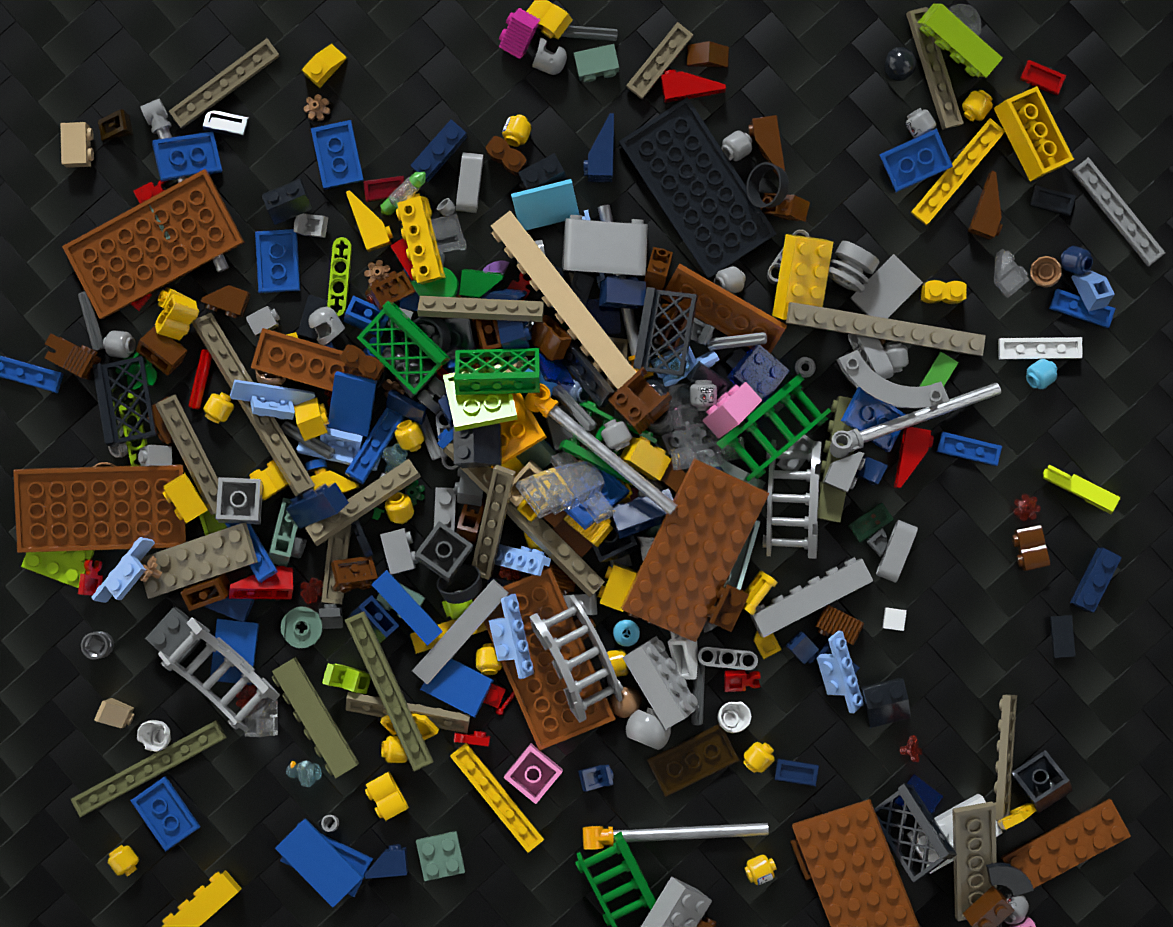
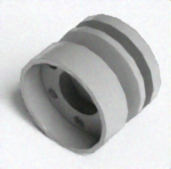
(853, 263)

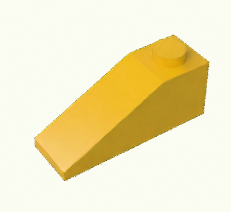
(371, 227)

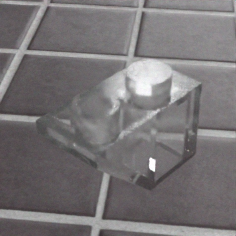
(1007, 274)
(263, 719)

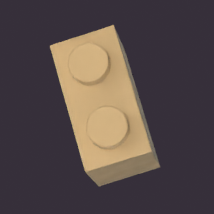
(76, 144)

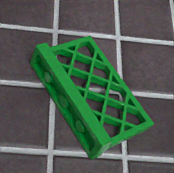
(411, 331)
(498, 381)

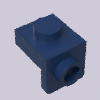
(596, 777)

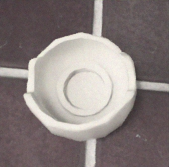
(734, 717)
(154, 735)

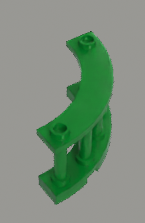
(768, 411)

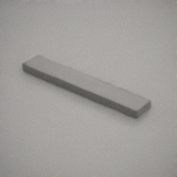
(1118, 212)
(460, 631)

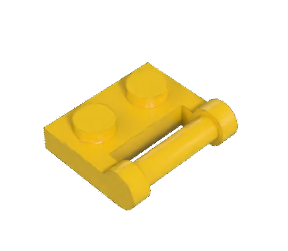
(757, 590)

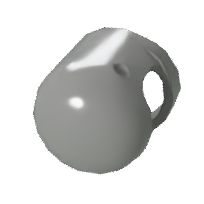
(548, 61)
(326, 324)

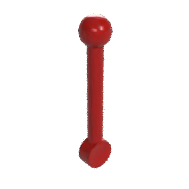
(499, 711)

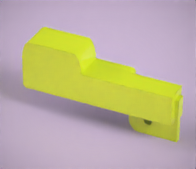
(1088, 491)

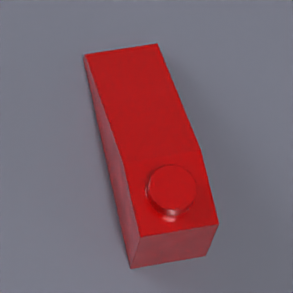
(680, 85)
(913, 448)
(275, 587)

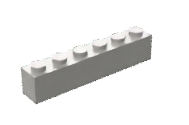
(811, 597)

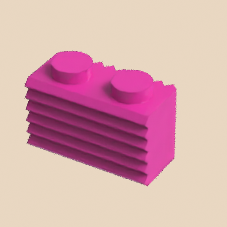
(518, 33)

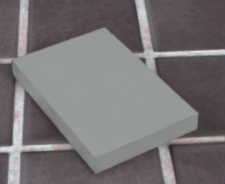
(887, 289)

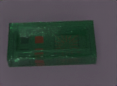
(870, 522)

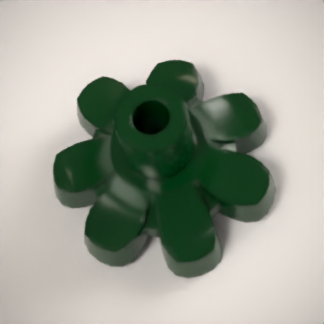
(417, 492)

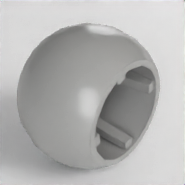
(647, 729)

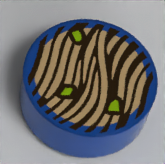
(315, 465)

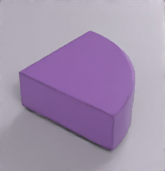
(497, 266)

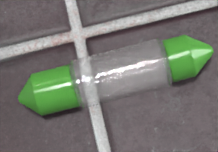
(403, 192)

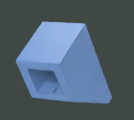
(1093, 290)

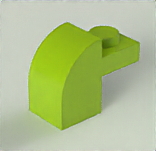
(347, 678)

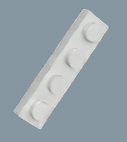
(1040, 348)

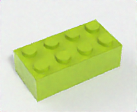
(959, 41)

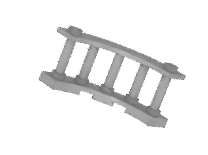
(897, 395)
(812, 499)
(231, 659)
(563, 667)

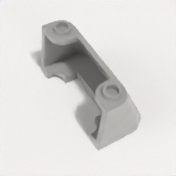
(605, 246)

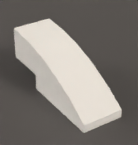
(685, 655)

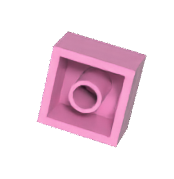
(731, 409)
(533, 773)

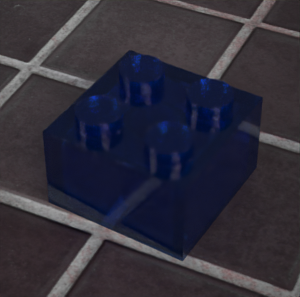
(759, 371)

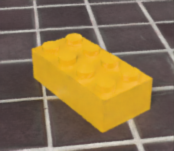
(1033, 133)
(802, 273)

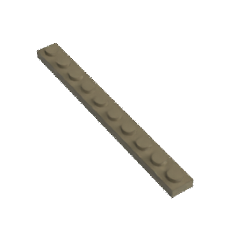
(885, 329)
(266, 426)
(541, 534)

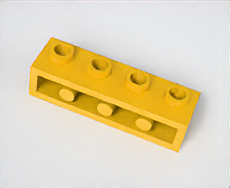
(420, 240)
(206, 902)

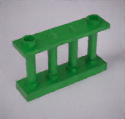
(573, 447)
(629, 864)

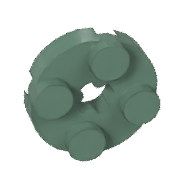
(294, 618)

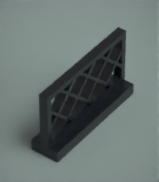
(649, 325)
(108, 408)
(928, 825)

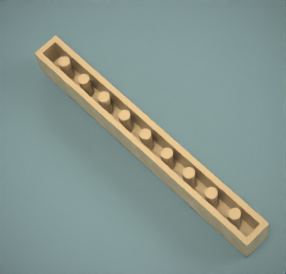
(563, 299)

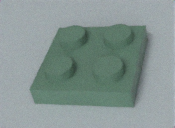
(440, 856)

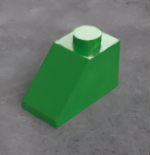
(476, 282)

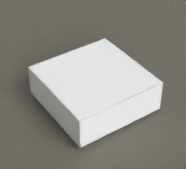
(894, 619)

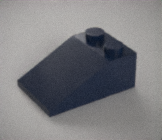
(600, 158)

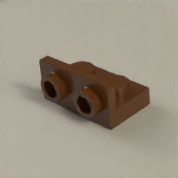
(393, 289)
(353, 574)
(728, 607)

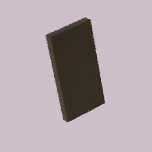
(693, 760)

